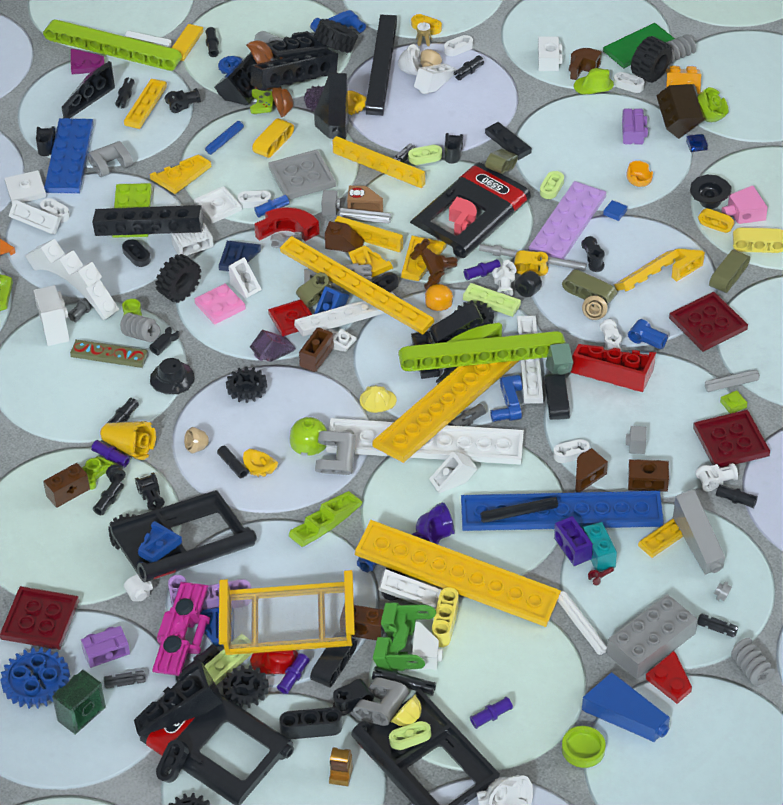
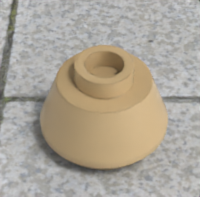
(429, 58)
(594, 312)
(195, 440)

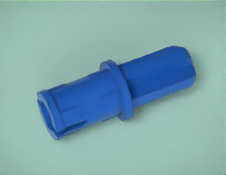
(271, 204)

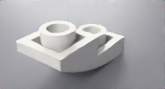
(342, 340)

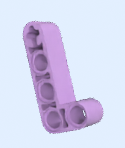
(212, 596)

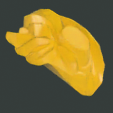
(356, 102)
(259, 462)

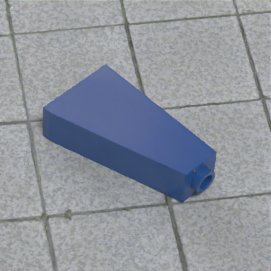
(626, 708)

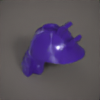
(435, 524)

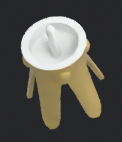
(423, 29)

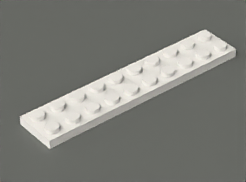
(478, 443)

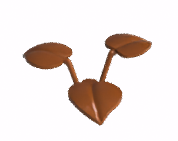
(281, 97)

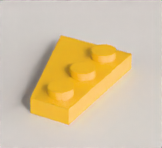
(178, 177)
(416, 268)

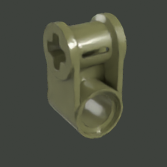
(312, 290)

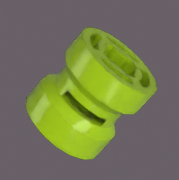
(132, 306)

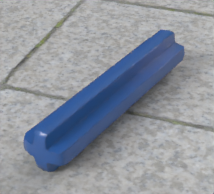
(224, 137)

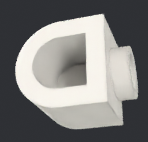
(137, 588)

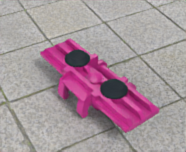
(173, 629)

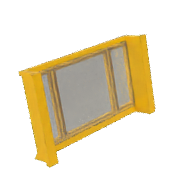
(286, 617)

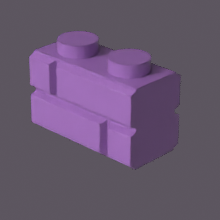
(633, 126)
(105, 646)

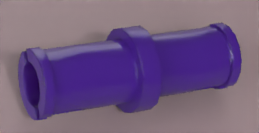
(481, 269)
(110, 453)
(293, 673)
(491, 712)

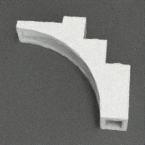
(69, 267)

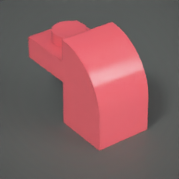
(462, 213)

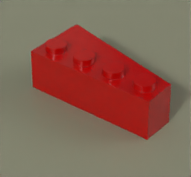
(614, 366)

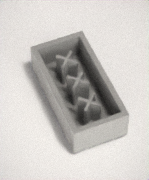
(651, 636)

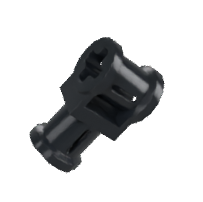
(181, 99)
(594, 254)
(149, 490)

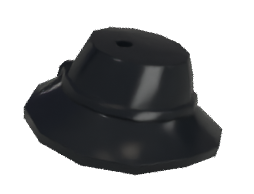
(710, 190)
(172, 377)

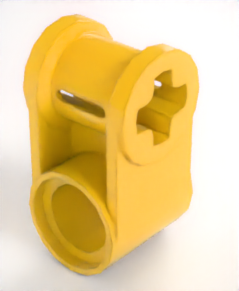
(531, 261)

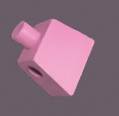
(746, 206)

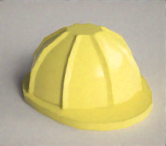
(377, 399)
(408, 713)

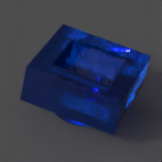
(696, 143)

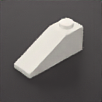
(433, 77)

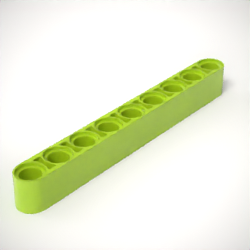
(112, 45)
(478, 351)

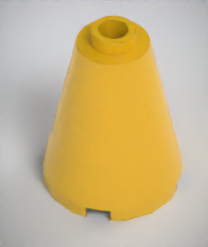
(130, 437)

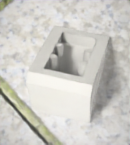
(243, 278)

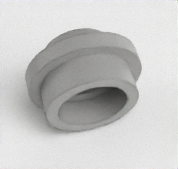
(722, 591)

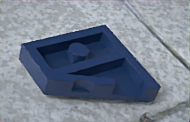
(235, 251)

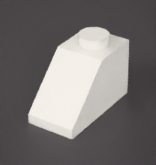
(453, 472)
(426, 646)

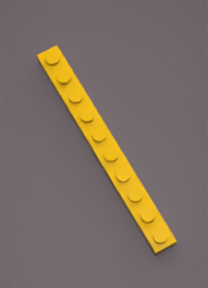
(357, 285)

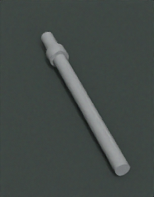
(497, 250)

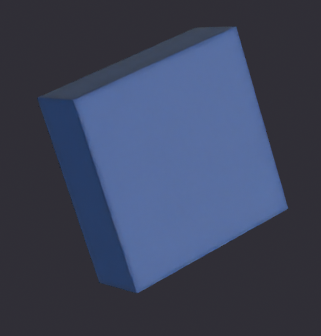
(615, 210)

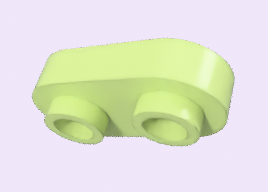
(425, 154)
(551, 185)
(410, 735)

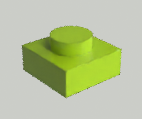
(733, 402)

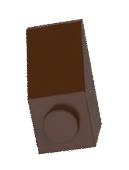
(342, 237)
(589, 469)

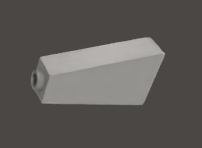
(698, 532)

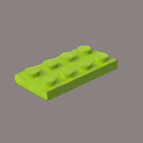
(132, 196)

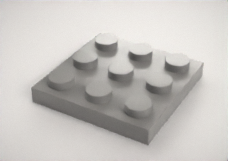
(302, 174)

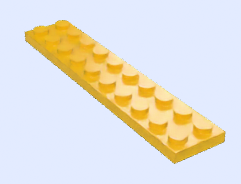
(438, 408)
(455, 570)

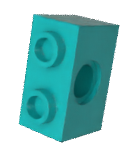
(603, 550)

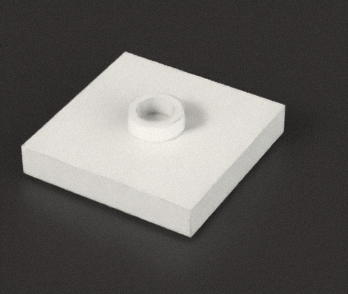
(25, 187)

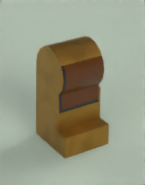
(340, 766)

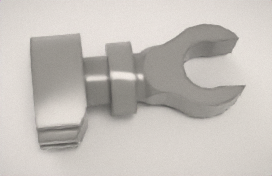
(278, 241)

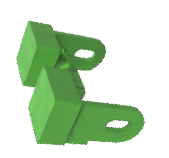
(399, 623)

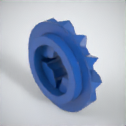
(224, 63)

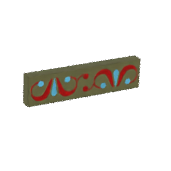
(109, 353)

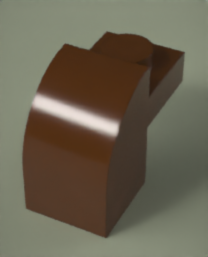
(584, 60)

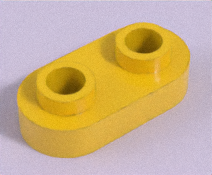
(435, 25)
(716, 220)

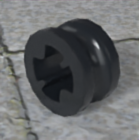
(115, 472)

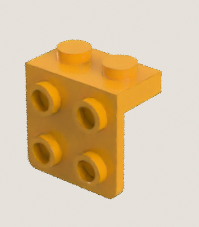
(679, 76)

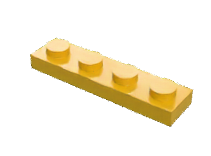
(145, 103)
(374, 234)
(650, 268)

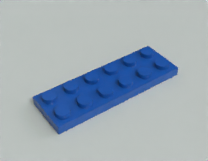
(69, 156)

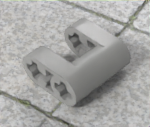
(108, 153)
(344, 455)
(392, 697)

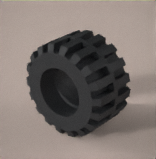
(651, 59)

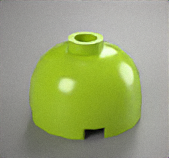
(712, 105)
(305, 436)

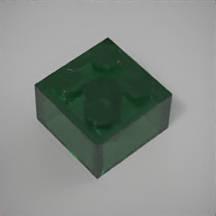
(79, 701)

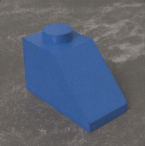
(331, 299)

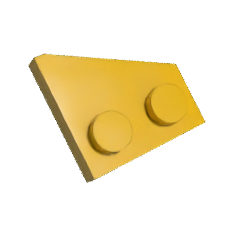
(365, 256)

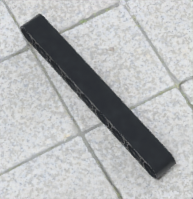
(381, 65)

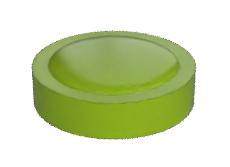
(583, 746)

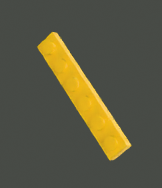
(379, 162)

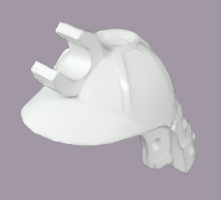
(410, 60)
(508, 791)

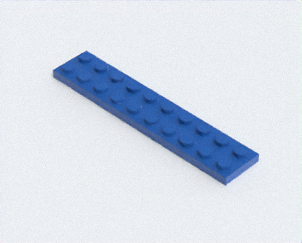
(587, 508)

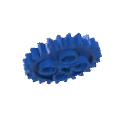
(45, 667)

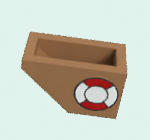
(364, 199)

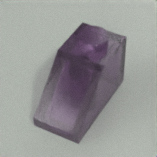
(271, 346)

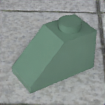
(559, 359)

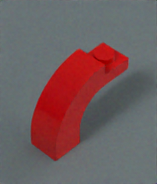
(287, 220)

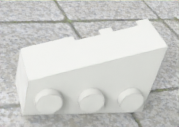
(52, 314)

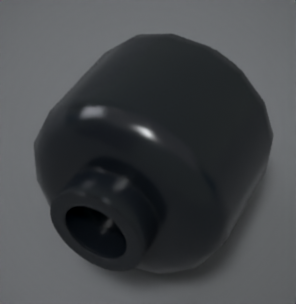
(528, 284)

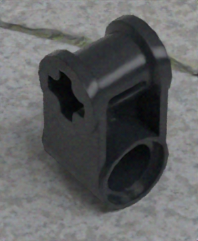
(45, 140)
(453, 147)
(350, 695)

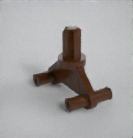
(435, 263)

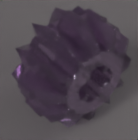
(312, 97)

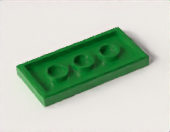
(624, 48)

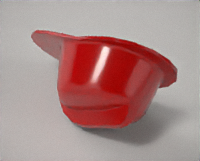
(273, 662)

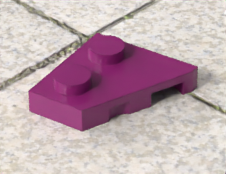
(85, 62)

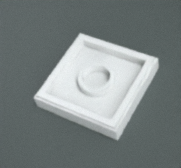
(218, 204)

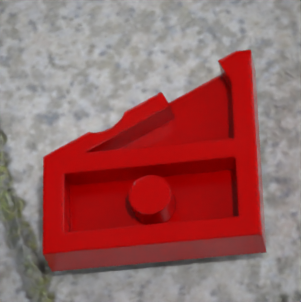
(670, 678)

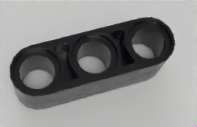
(456, 323)
(557, 397)
(332, 664)
(318, 717)

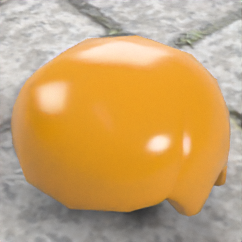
(639, 174)
(438, 297)

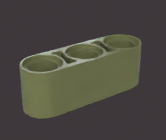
(501, 161)
(729, 271)
(585, 285)

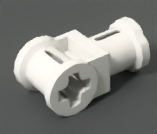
(504, 277)
(611, 336)
(715, 475)

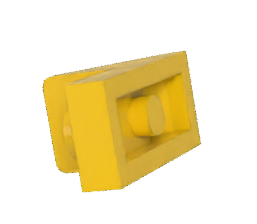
(687, 263)

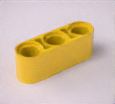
(273, 138)

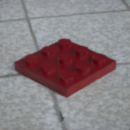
(708, 321)
(731, 439)
(39, 618)

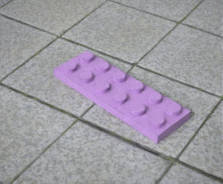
(568, 220)

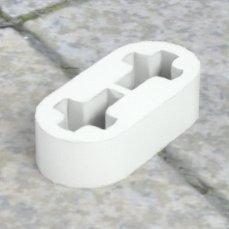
(458, 45)
(629, 82)
(252, 199)
(55, 208)
(570, 450)

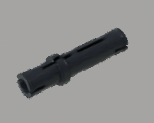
(410, 682)

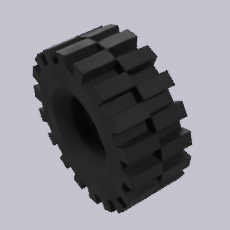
(335, 35)
(178, 278)

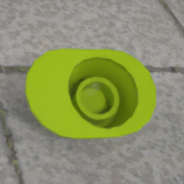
(596, 81)

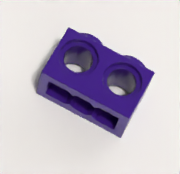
(573, 541)

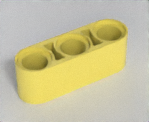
(758, 240)
(445, 616)

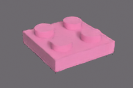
(219, 303)

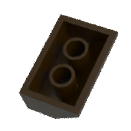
(680, 108)

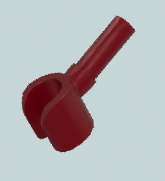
(598, 575)

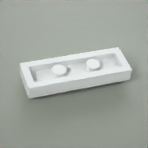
(34, 217)
(409, 589)

